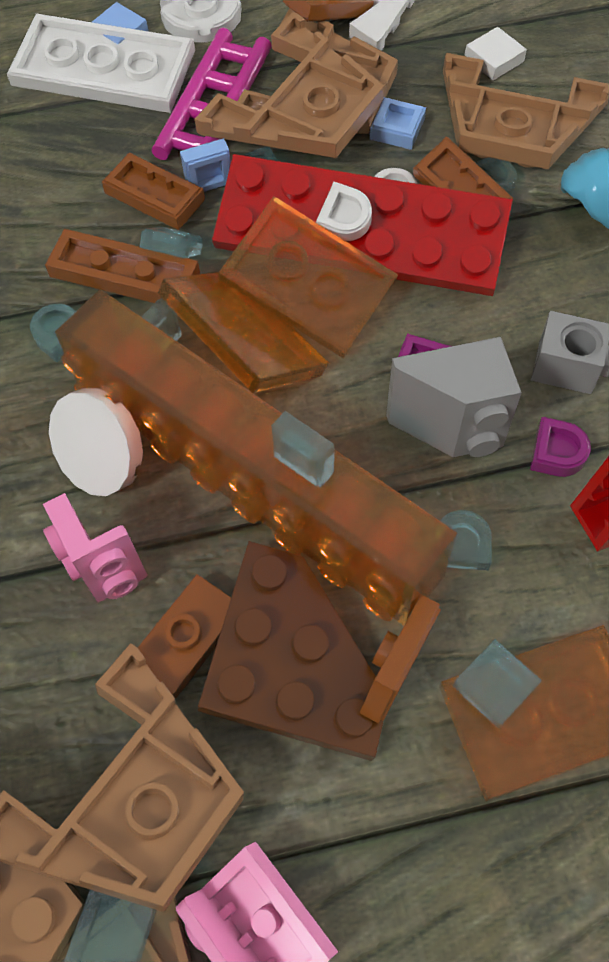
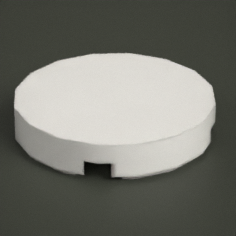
(199, 17)
(95, 441)

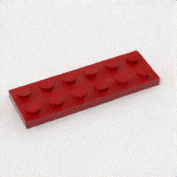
(415, 228)

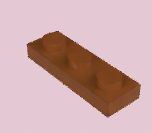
(114, 265)

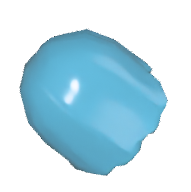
(589, 183)

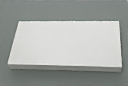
(81, 62)

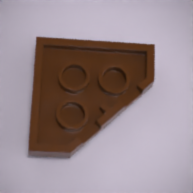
(289, 659)

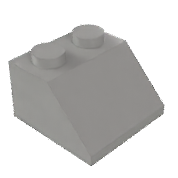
(455, 397)

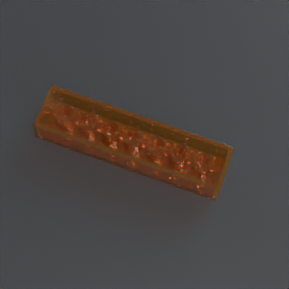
(223, 434)

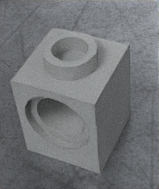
(555, 358)

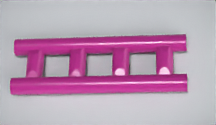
(207, 77)

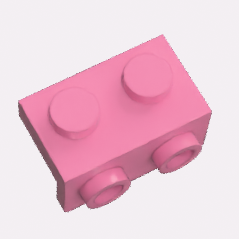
(105, 563)
(252, 916)

